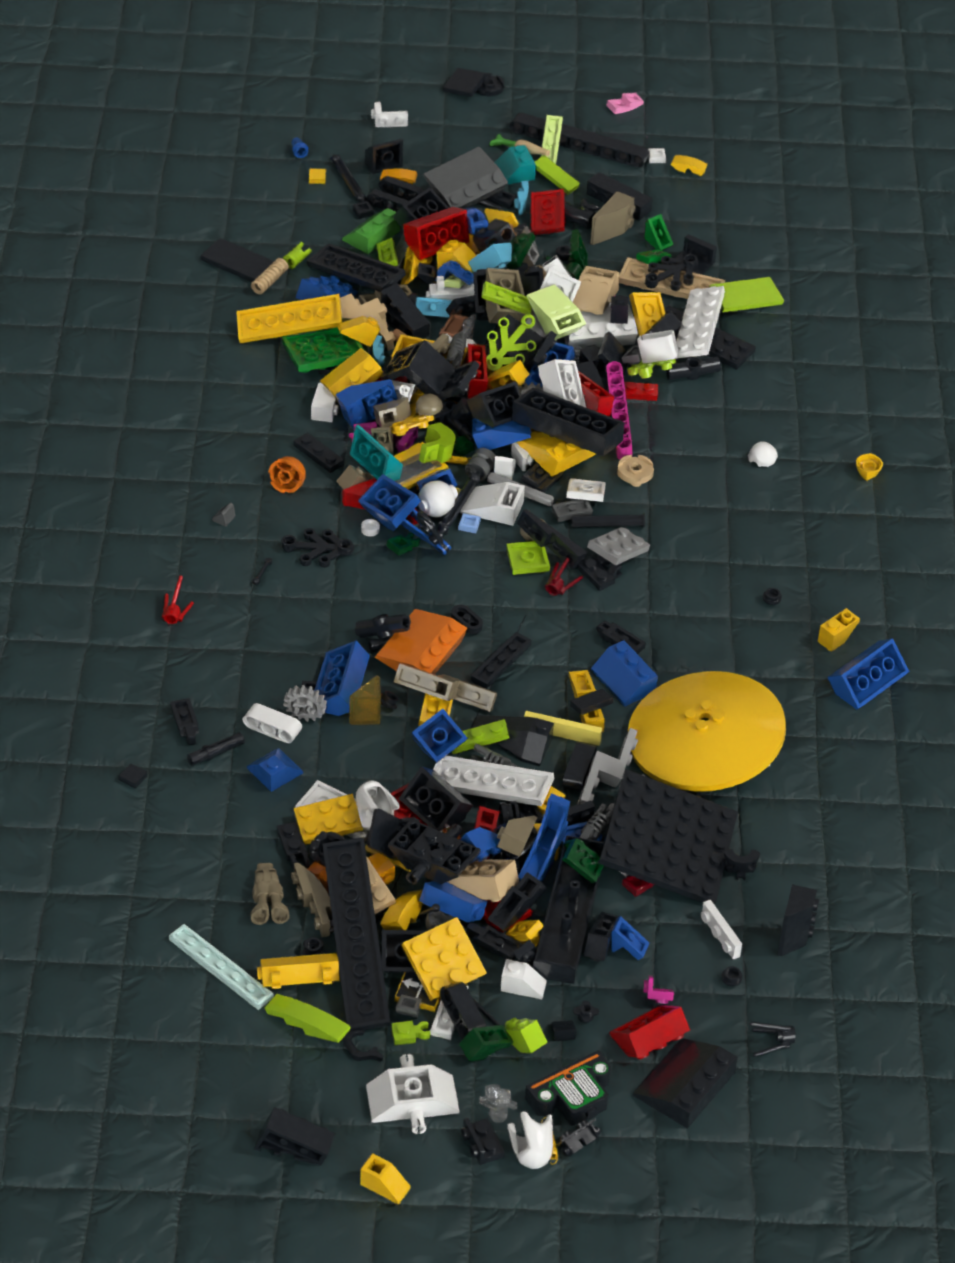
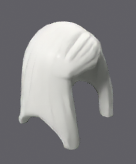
(372, 796)
(537, 1146)

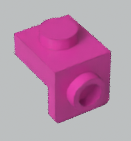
(661, 995)

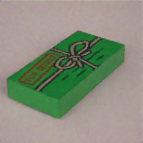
(652, 256)

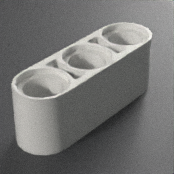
(272, 723)

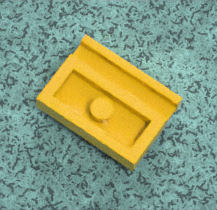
(431, 706)

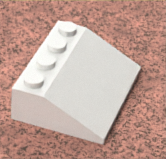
(596, 327)

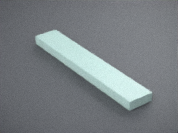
(221, 966)

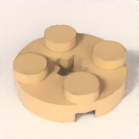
(635, 477)

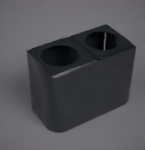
(484, 235)

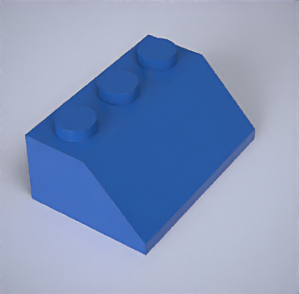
(625, 673)

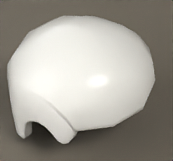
(763, 454)

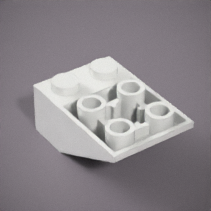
(496, 502)

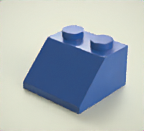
(438, 736)

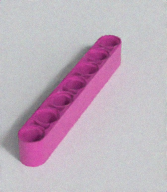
(619, 409)

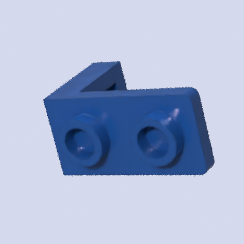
(454, 268)

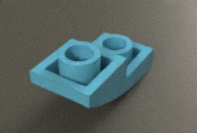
(522, 198)
(378, 351)

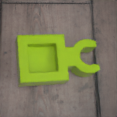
(407, 1033)

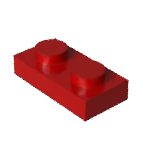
(641, 391)

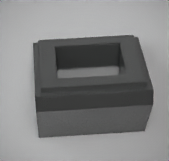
(225, 515)
(408, 1006)

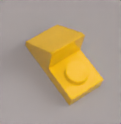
(526, 930)

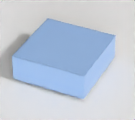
(469, 523)

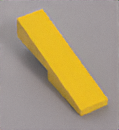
(582, 685)

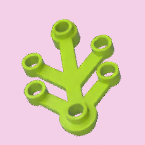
(508, 344)
(646, 369)

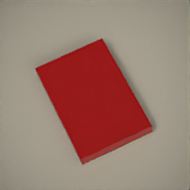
(548, 212)

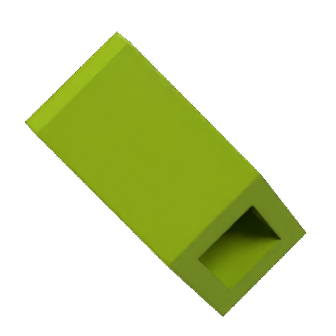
(525, 1034)

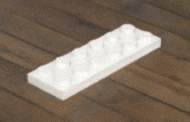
(699, 321)
(495, 780)

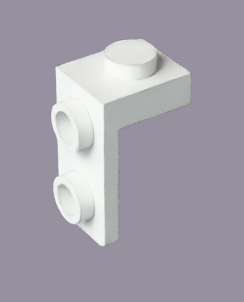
(388, 119)

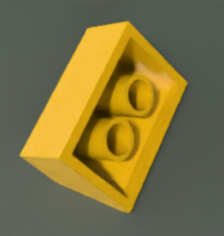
(356, 370)

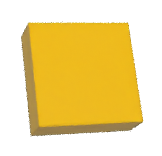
(317, 176)

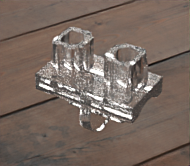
(497, 1101)

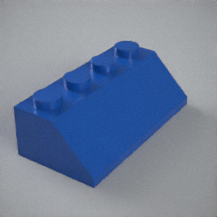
(869, 673)
(342, 676)

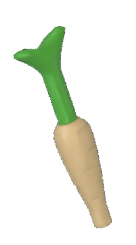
(532, 148)

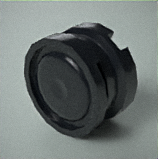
(508, 812)

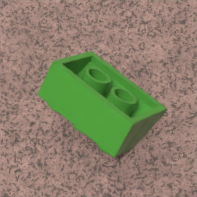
(373, 231)

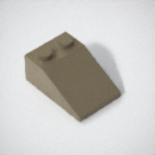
(613, 218)
(509, 280)

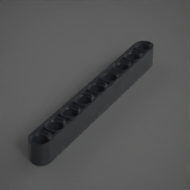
(583, 141)

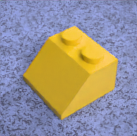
(456, 252)

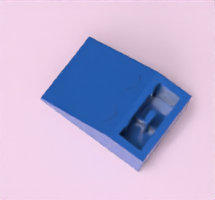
(323, 286)
(358, 400)

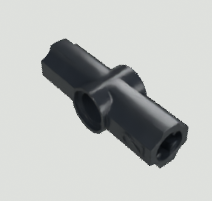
(694, 368)
(382, 625)

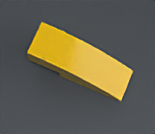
(403, 911)

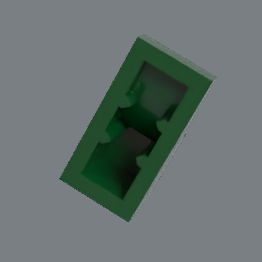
(484, 1041)

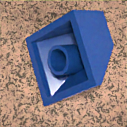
(274, 769)

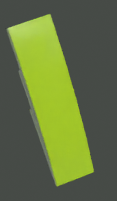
(305, 1016)

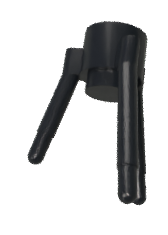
(783, 1034)

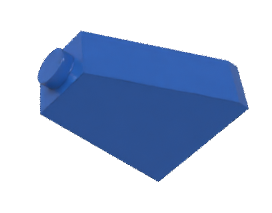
(453, 901)

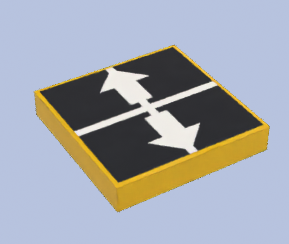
(411, 986)

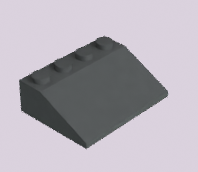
(466, 179)

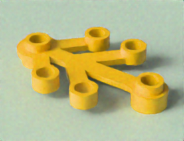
(401, 427)

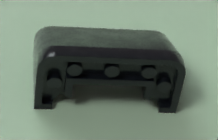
(530, 279)

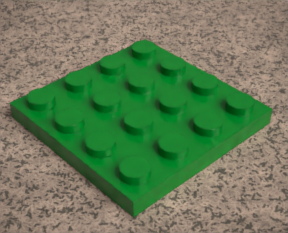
(319, 349)

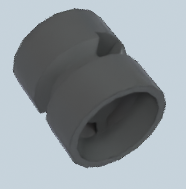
(481, 461)

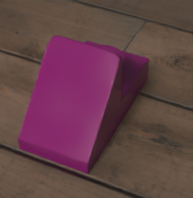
(407, 440)

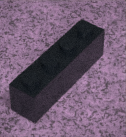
(604, 187)

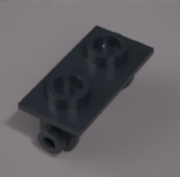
(570, 1141)

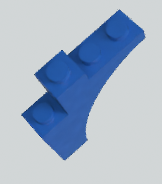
(548, 838)

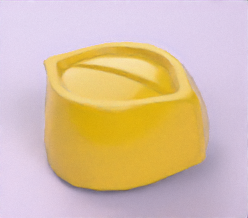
(868, 465)

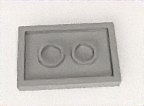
(618, 545)

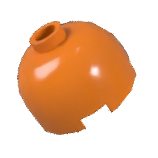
(287, 474)

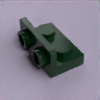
(582, 859)

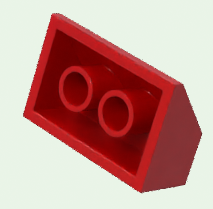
(651, 1031)

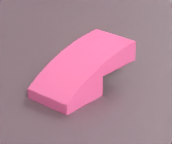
(628, 102)

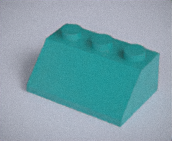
(374, 456)

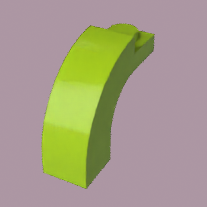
(438, 444)

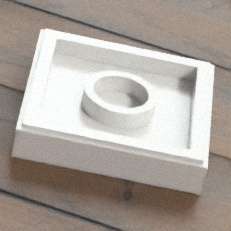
(586, 490)

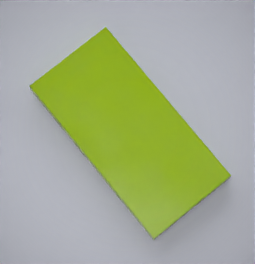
(749, 294)

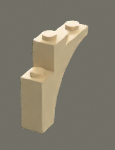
(352, 309)

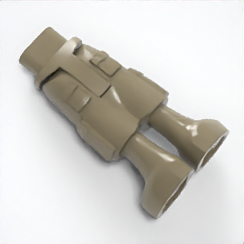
(267, 889)

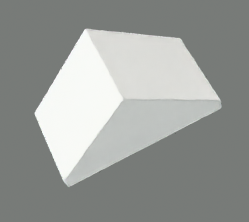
(504, 466)

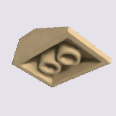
(488, 879)

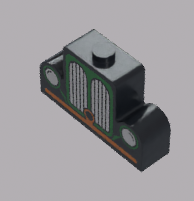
(573, 1090)

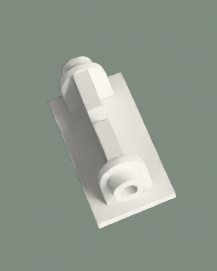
(403, 389)

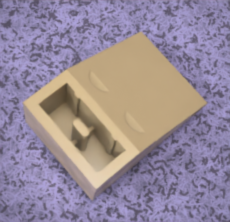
(596, 289)

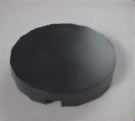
(491, 85)

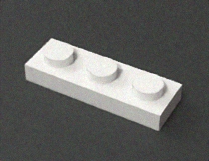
(721, 929)

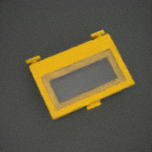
(413, 469)

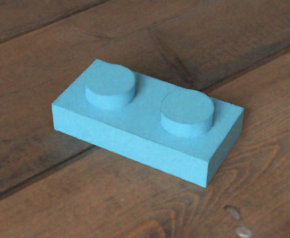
(433, 307)

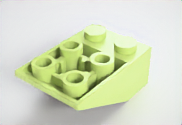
(556, 311)

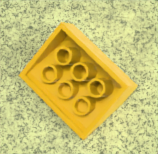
(552, 453)

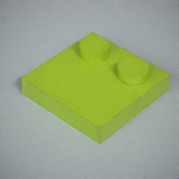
(527, 558)

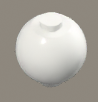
(437, 498)

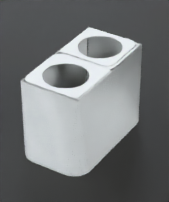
(658, 346)

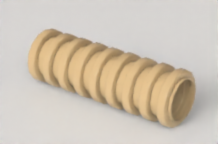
(269, 276)

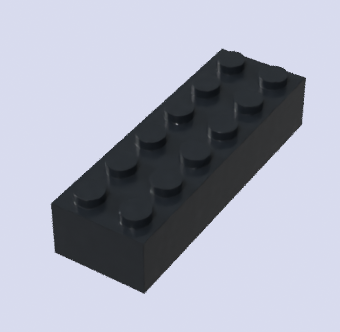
(568, 421)

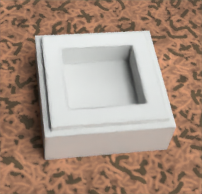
(657, 156)

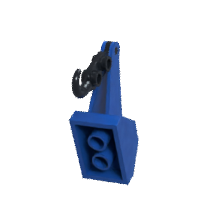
(391, 506)

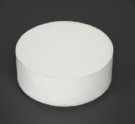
(370, 527)

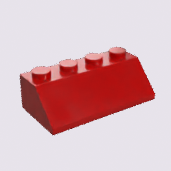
(433, 231)

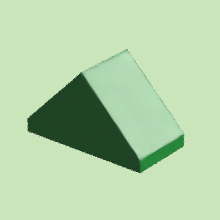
(657, 233)

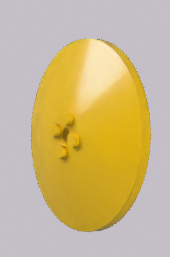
(710, 755)

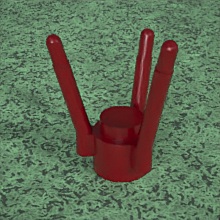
(555, 583)

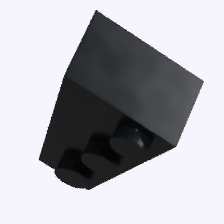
(403, 313)

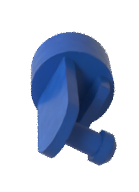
(476, 220)

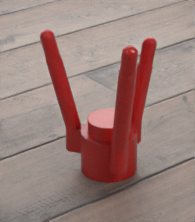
(172, 613)

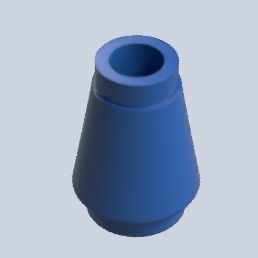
(299, 148)

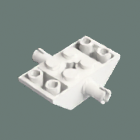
(412, 1094)

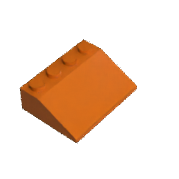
(425, 644)

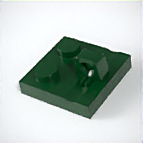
(578, 251)

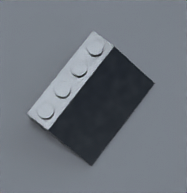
(687, 1080)

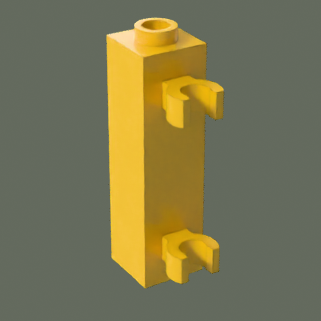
(299, 970)

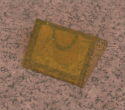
(366, 704)

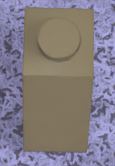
(515, 834)

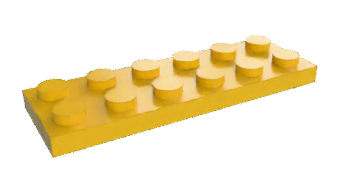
(289, 318)

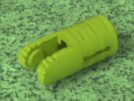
(296, 255)

